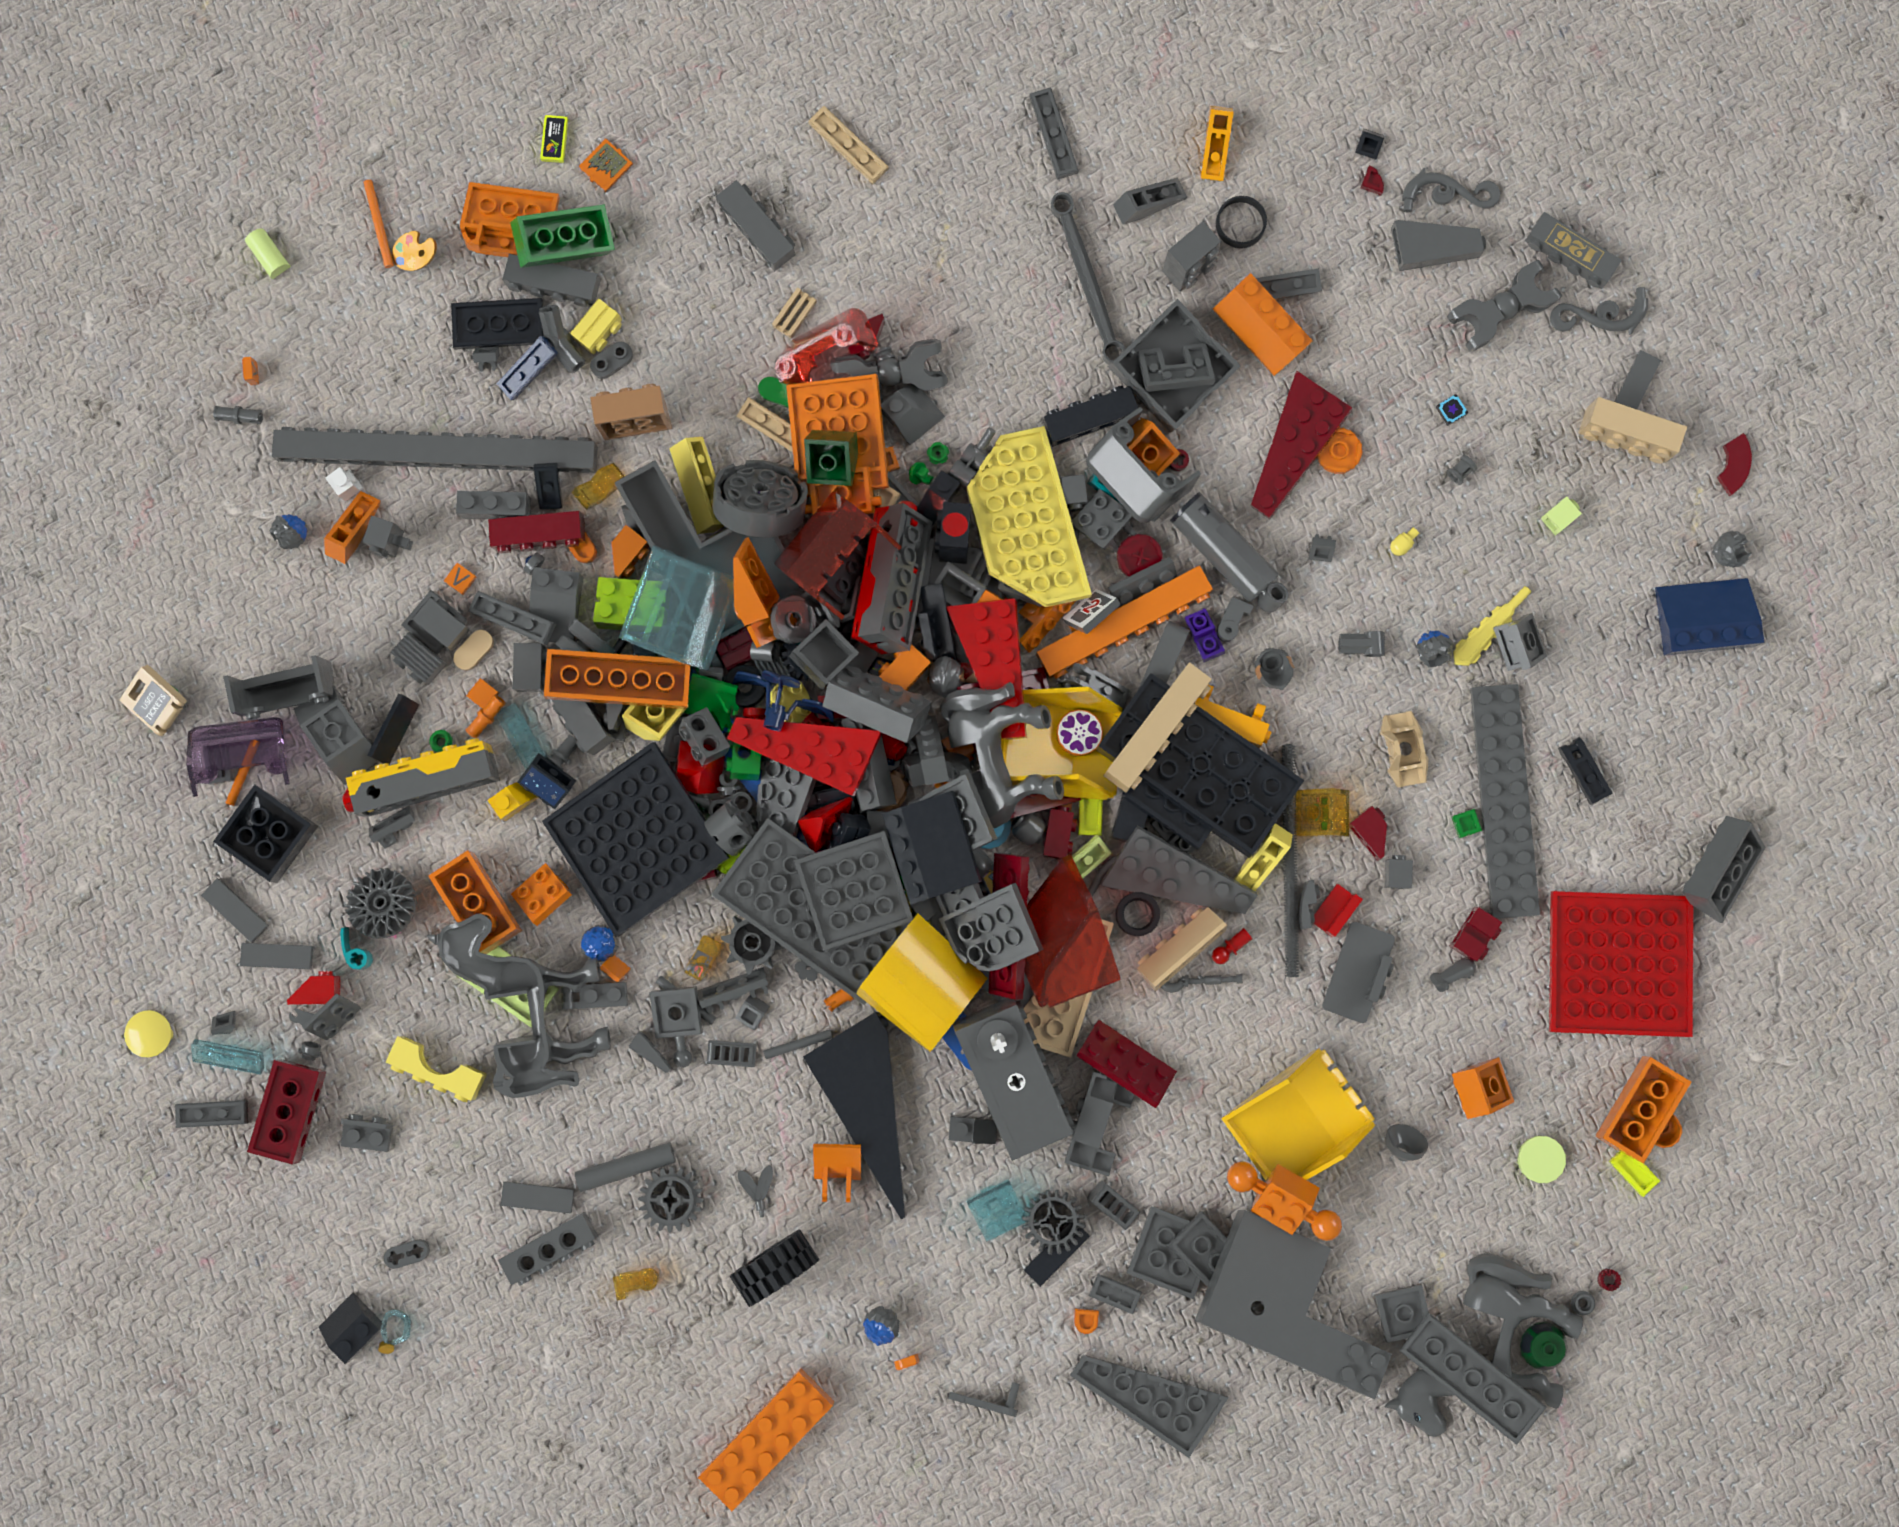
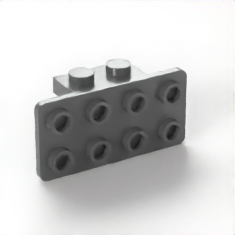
(1360, 972)

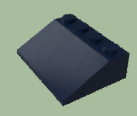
(1708, 617)

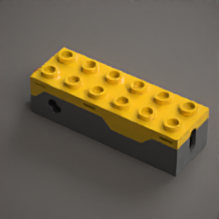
(420, 778)

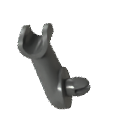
(1461, 969)

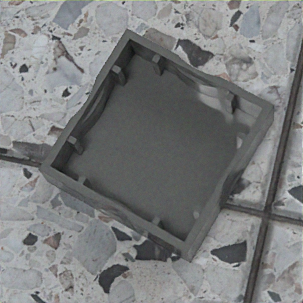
(1170, 332)

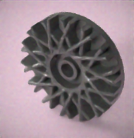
(381, 903)

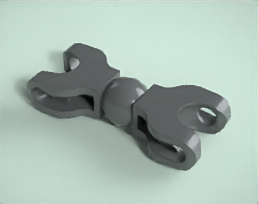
(1504, 305)
(891, 371)

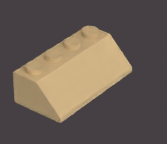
(1181, 948)

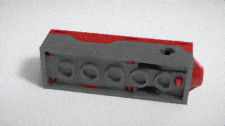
(892, 579)

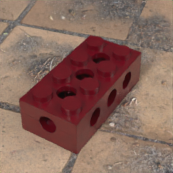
(271, 1112)

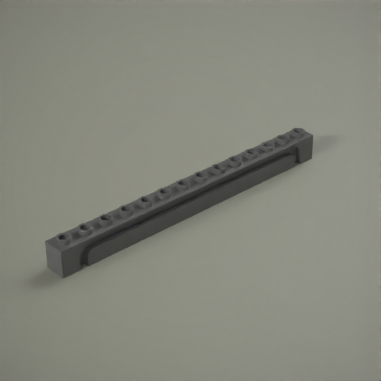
(433, 450)

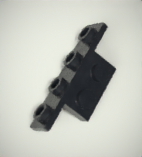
(935, 623)

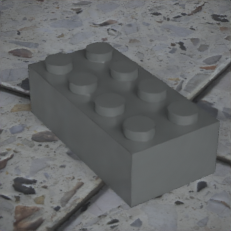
(877, 703)

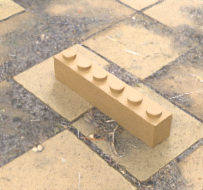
(1157, 727)

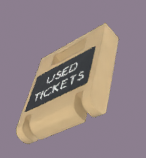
(156, 703)

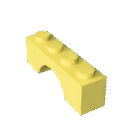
(409, 1057)

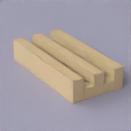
(804, 297)

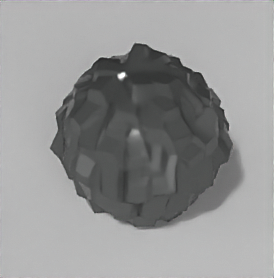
(1730, 549)

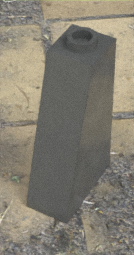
(1434, 244)

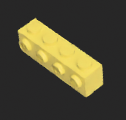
(697, 482)

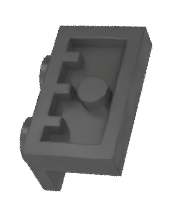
(366, 1133)

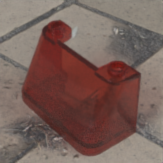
(844, 330)

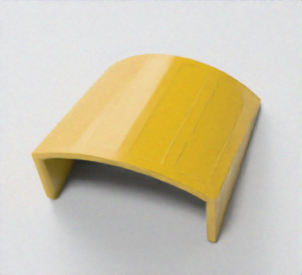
(921, 984)

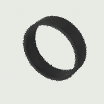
(1241, 199)

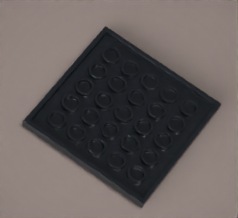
(635, 839)

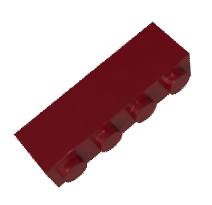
(536, 531)

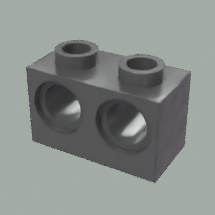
(709, 735)

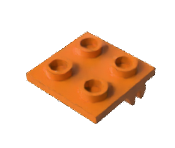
(837, 1162)

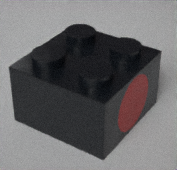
(953, 532)

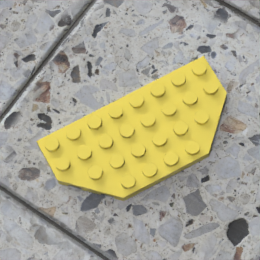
(1027, 520)

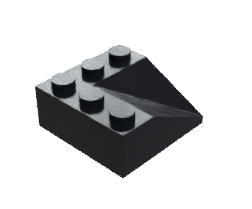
(265, 834)

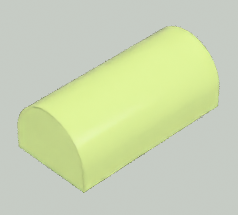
(267, 252)
(1091, 855)

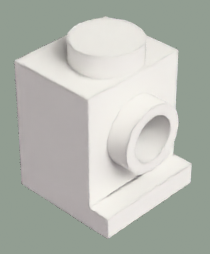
(344, 483)

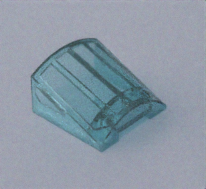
(679, 608)

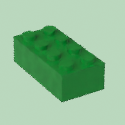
(562, 235)

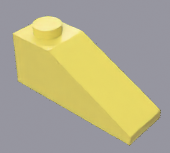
(1265, 858)

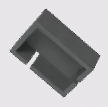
(1192, 256)

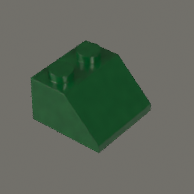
(831, 457)

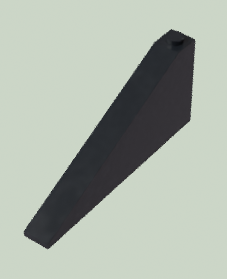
(859, 1084)

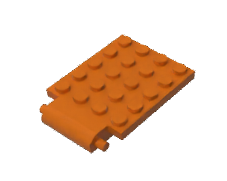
(845, 406)

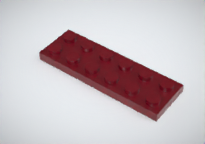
(1009, 870)

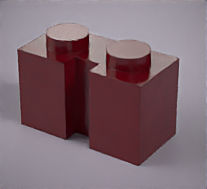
(1475, 934)

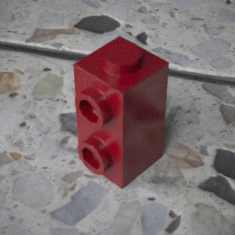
(1058, 833)

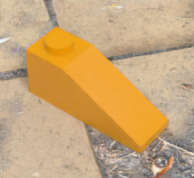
(1216, 142)

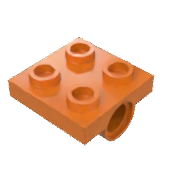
(541, 894)

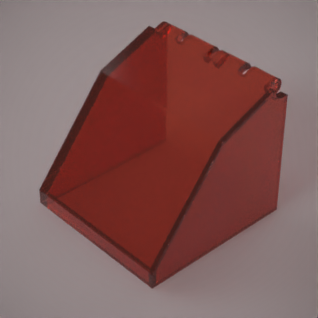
(822, 541)
(1073, 939)

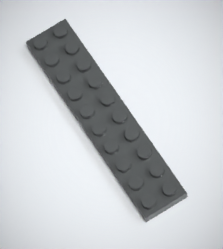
(1504, 801)

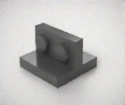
(1520, 643)

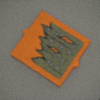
(605, 165)

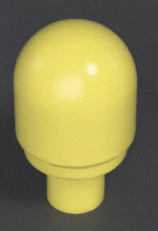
(1403, 542)

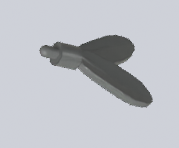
(759, 1191)

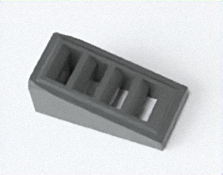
(644, 1047)
(712, 1048)
(1098, 1192)

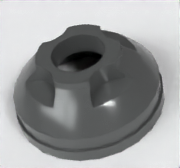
(1407, 1138)

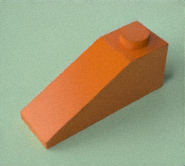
(350, 527)

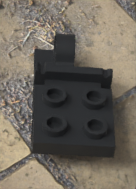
(846, 575)

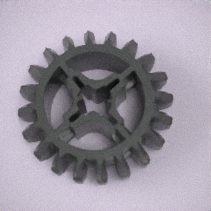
(1049, 1201)

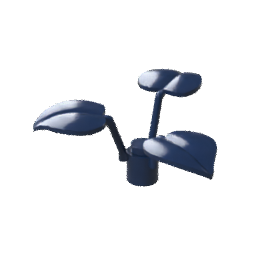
(776, 713)

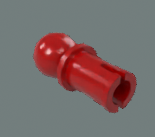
(1222, 954)

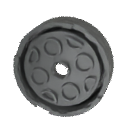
(768, 514)

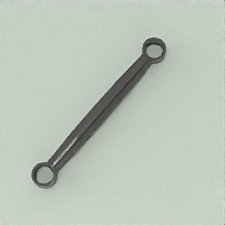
(1086, 275)

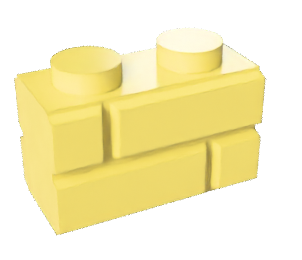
(596, 327)

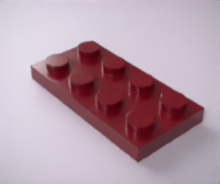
(1126, 1063)

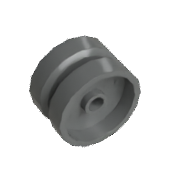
(586, 641)

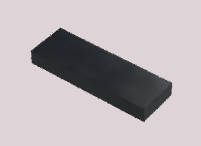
(393, 729)
(1045, 1265)

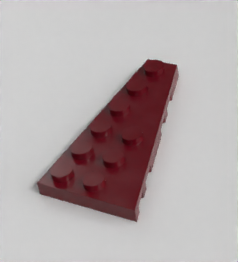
(1303, 431)

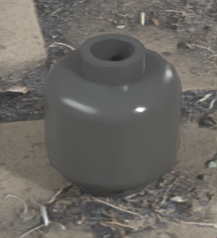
(1029, 829)

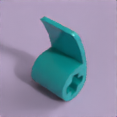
(351, 955)

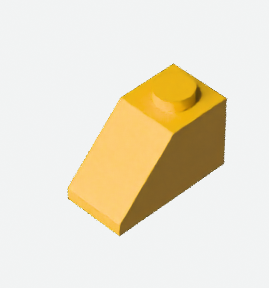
(511, 801)

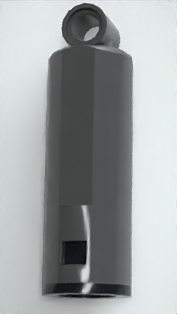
(1230, 553)

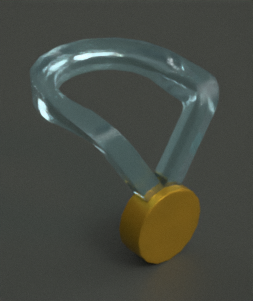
(387, 1346)

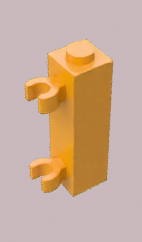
(1248, 727)

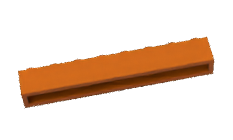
(1126, 621)

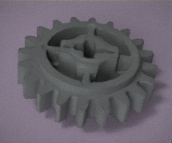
(660, 1199)

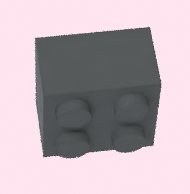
(823, 654)

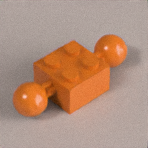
(1285, 1200)

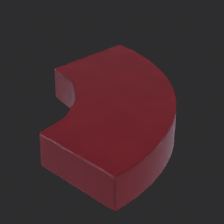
(1737, 464)

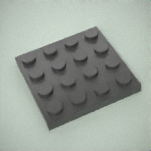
(853, 890)

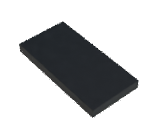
(496, 323)

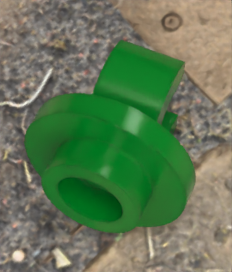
(919, 473)

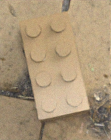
(1632, 430)

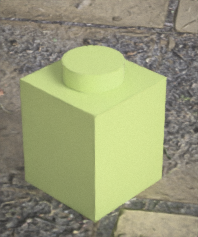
(1561, 515)

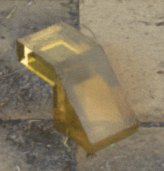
(599, 487)

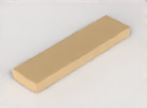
(848, 145)

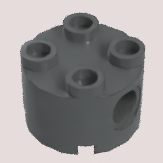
(731, 828)

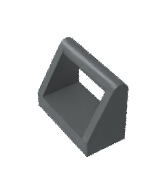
(954, 597)

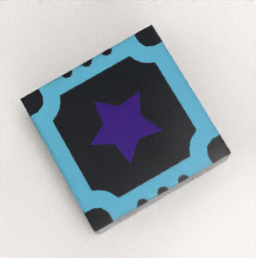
(1451, 409)

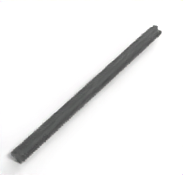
(1290, 875)

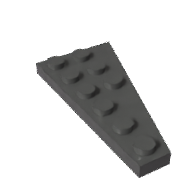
(783, 795)
(1163, 1406)

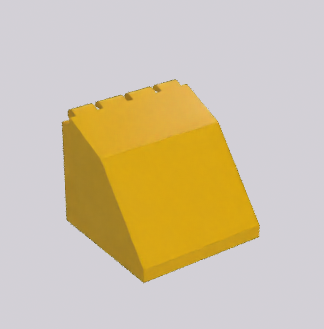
(1044, 756)
(1301, 1119)

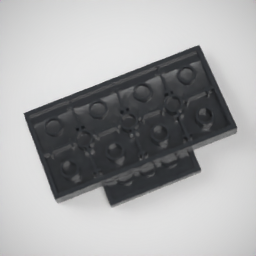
(1204, 777)

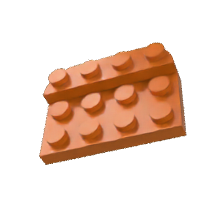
(492, 208)

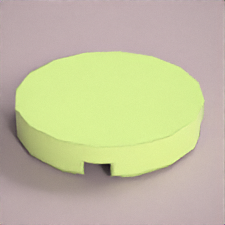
(1541, 1159)

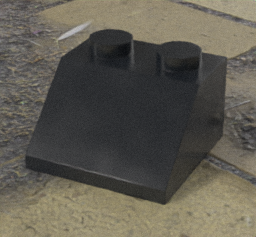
(350, 1328)

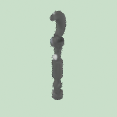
(1207, 980)

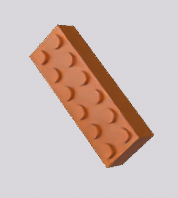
(616, 679)
(766, 1439)

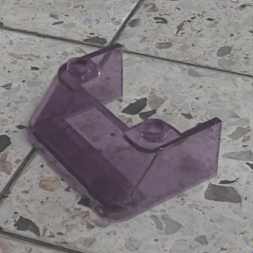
(231, 747)

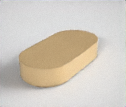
(473, 650)

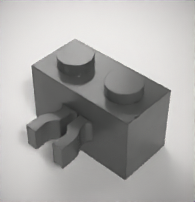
(385, 538)

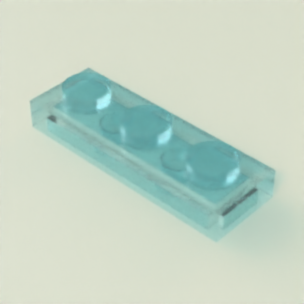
(227, 1056)

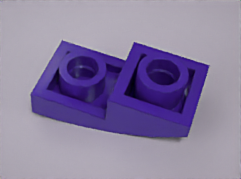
(1204, 635)

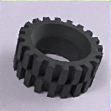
(774, 1268)

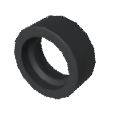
(1155, 913)

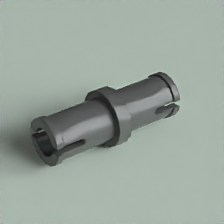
(238, 415)

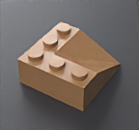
(630, 412)

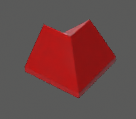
(695, 777)
(818, 823)

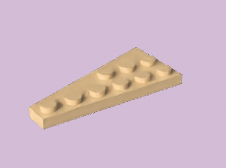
(1059, 1025)

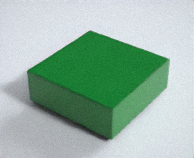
(1466, 823)

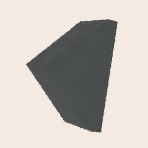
(821, 612)

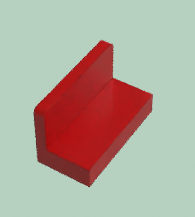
(1336, 910)

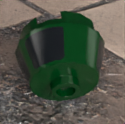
(1543, 1346)

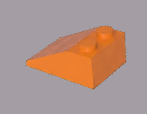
(752, 586)

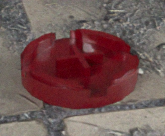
(1138, 553)

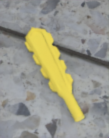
(1479, 639)

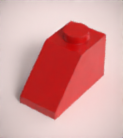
(316, 989)

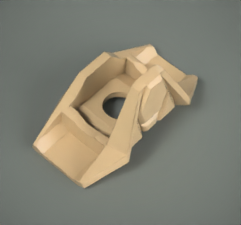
(1410, 768)

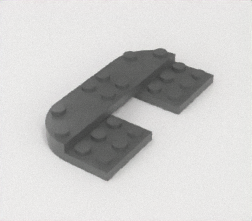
(981, 929)

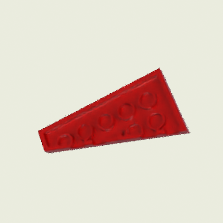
(993, 649)
(819, 751)

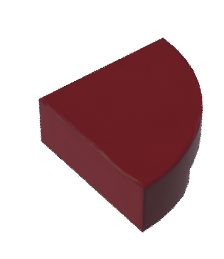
(1372, 181)

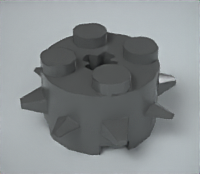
(750, 956)

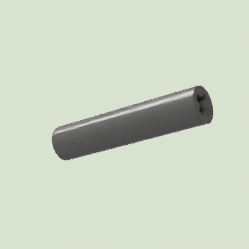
(625, 1167)

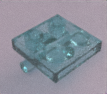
(996, 1210)

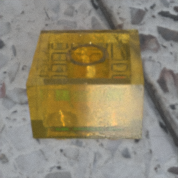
(1322, 813)

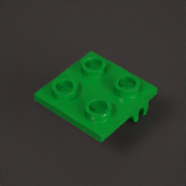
(716, 696)

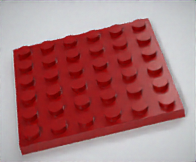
(1621, 964)

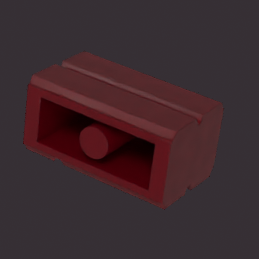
(735, 649)

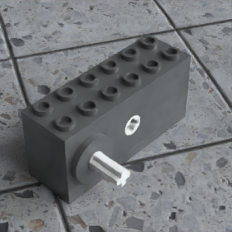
(1022, 1107)

